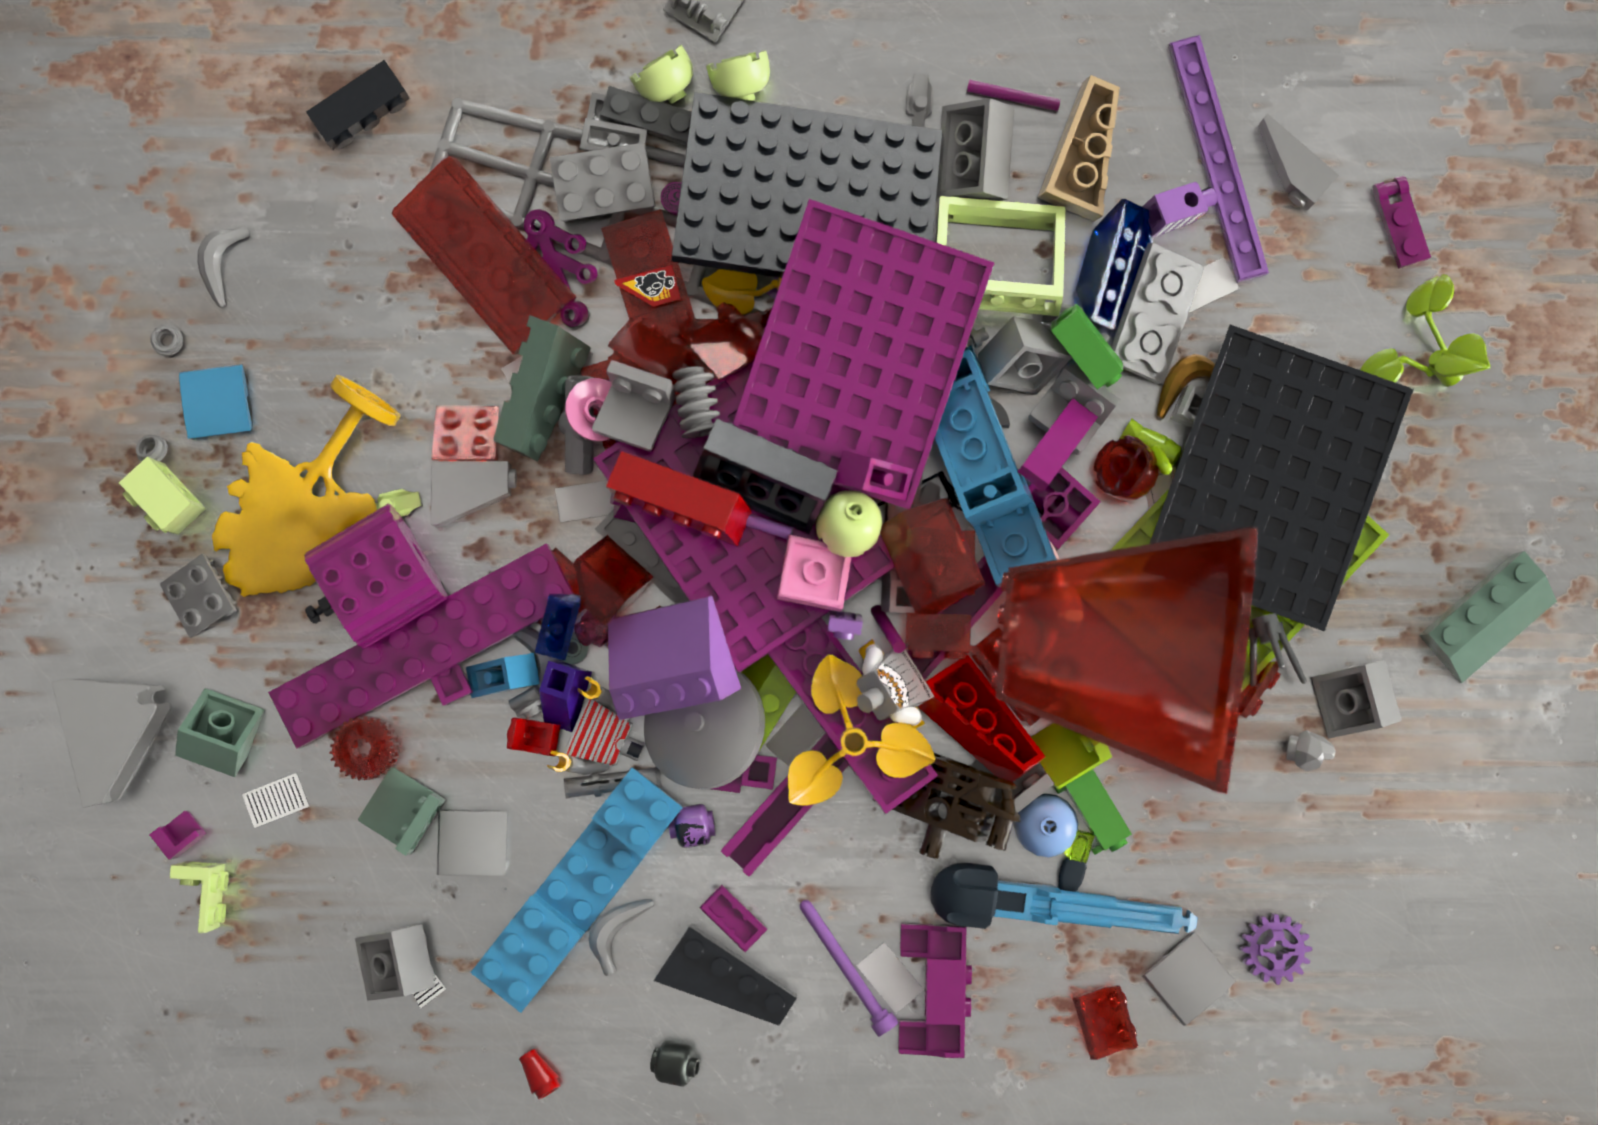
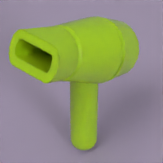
(1165, 449)

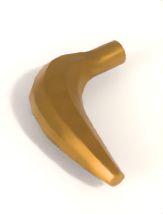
(1179, 376)

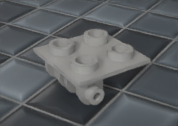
(704, 16)
(198, 595)

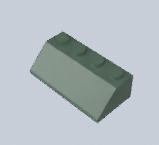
(1490, 616)

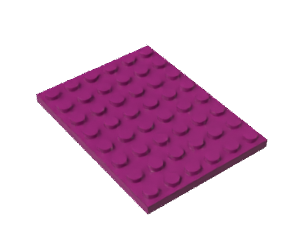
(862, 343)
(742, 577)

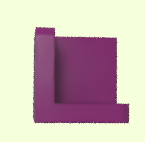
(178, 835)

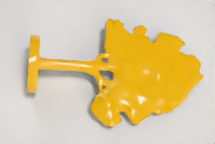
(280, 512)

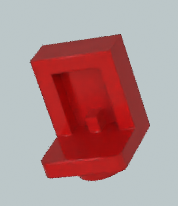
(532, 736)

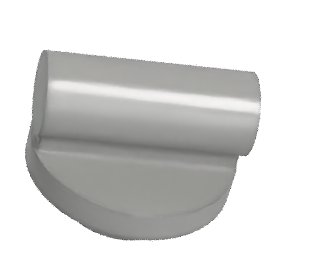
(527, 703)

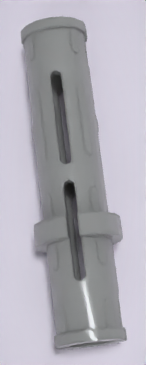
(604, 783)

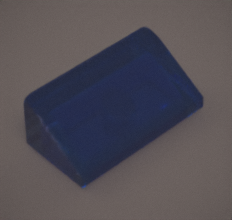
(558, 625)

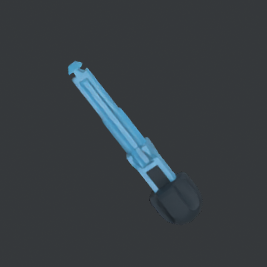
(973, 895)

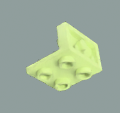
(214, 882)

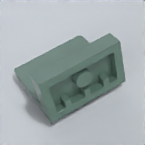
(401, 810)

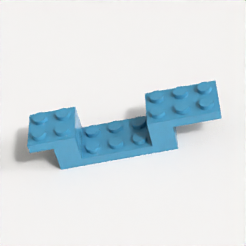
(987, 477)
(576, 890)

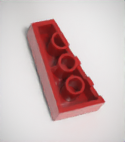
(679, 497)
(979, 721)

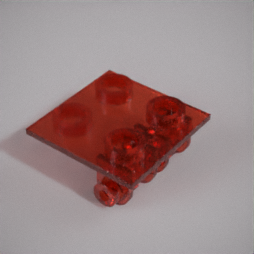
(725, 342)
(465, 433)

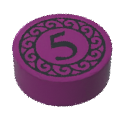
(670, 197)

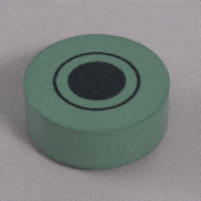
(576, 651)

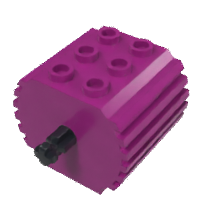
(374, 577)

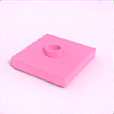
(813, 574)

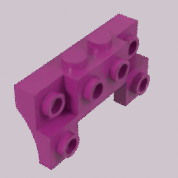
(945, 990)

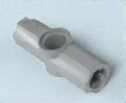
(577, 449)

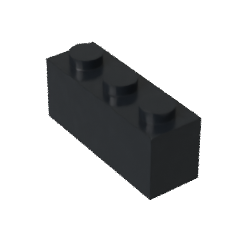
(358, 105)

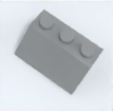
(976, 150)

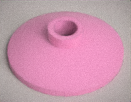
(583, 396)

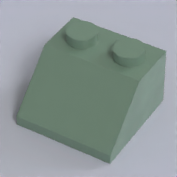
(218, 732)

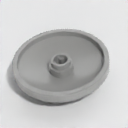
(708, 741)

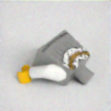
(891, 686)

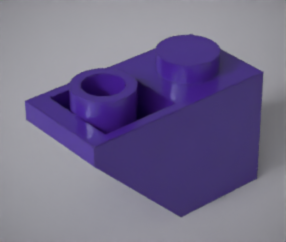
(560, 694)

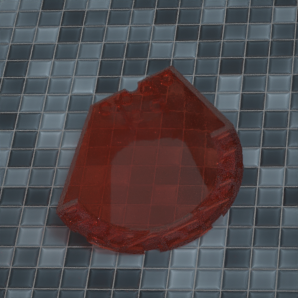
(1136, 648)

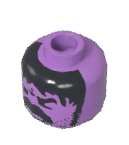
(693, 826)

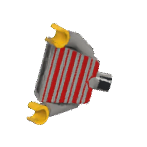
(597, 736)

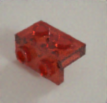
(1105, 1021)

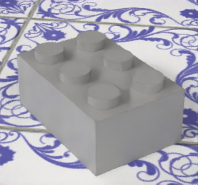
(602, 182)

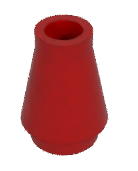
(539, 1074)

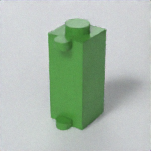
(1087, 347)
(1097, 812)

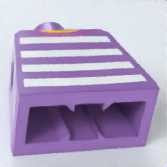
(1178, 207)

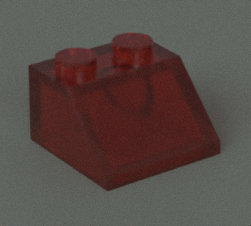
(649, 350)
(609, 579)

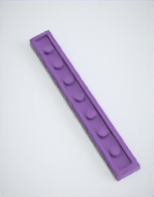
(1218, 158)

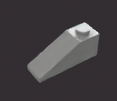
(1298, 167)

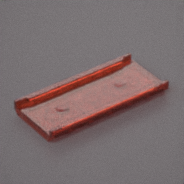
(481, 252)

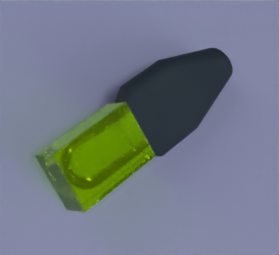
(1074, 866)

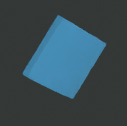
(215, 401)

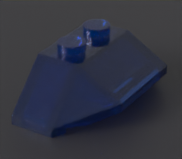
(1113, 263)

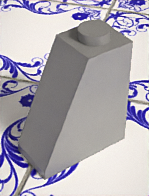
(467, 487)

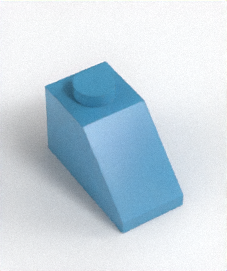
(503, 675)

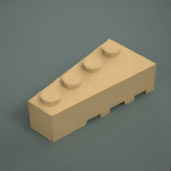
(1081, 159)

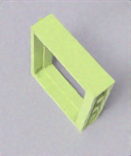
(1012, 295)

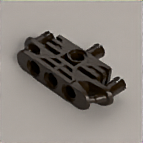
(962, 818)

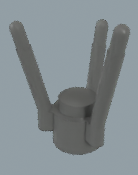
(1270, 630)

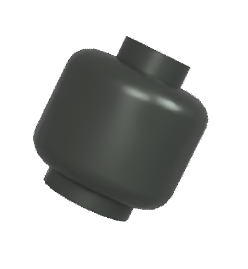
(674, 1063)

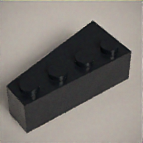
(723, 977)

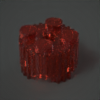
(349, 740)

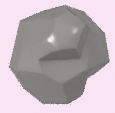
(1309, 750)

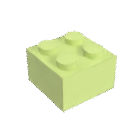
(161, 496)

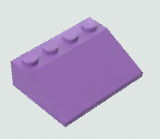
(669, 659)

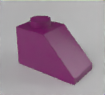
(874, 475)

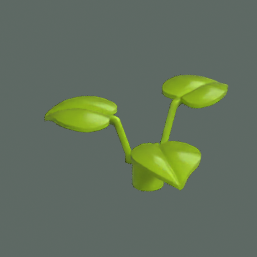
(1464, 355)

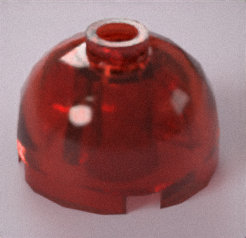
(1126, 468)

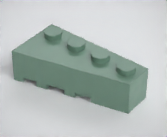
(539, 388)

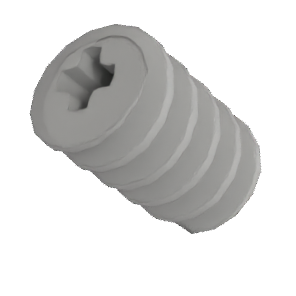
(695, 401)

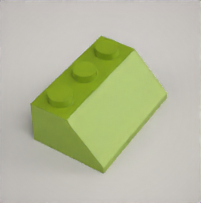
(773, 690)

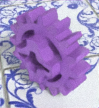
(1276, 962)

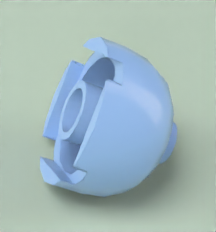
(1034, 816)

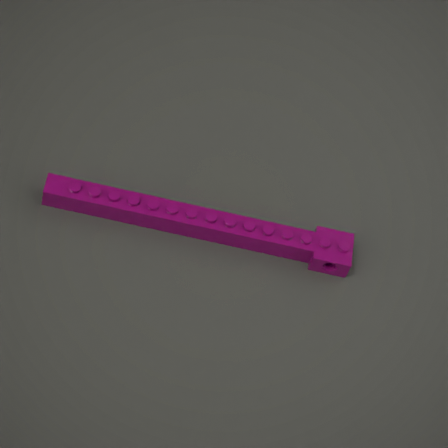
(1062, 510)

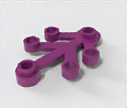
(559, 261)

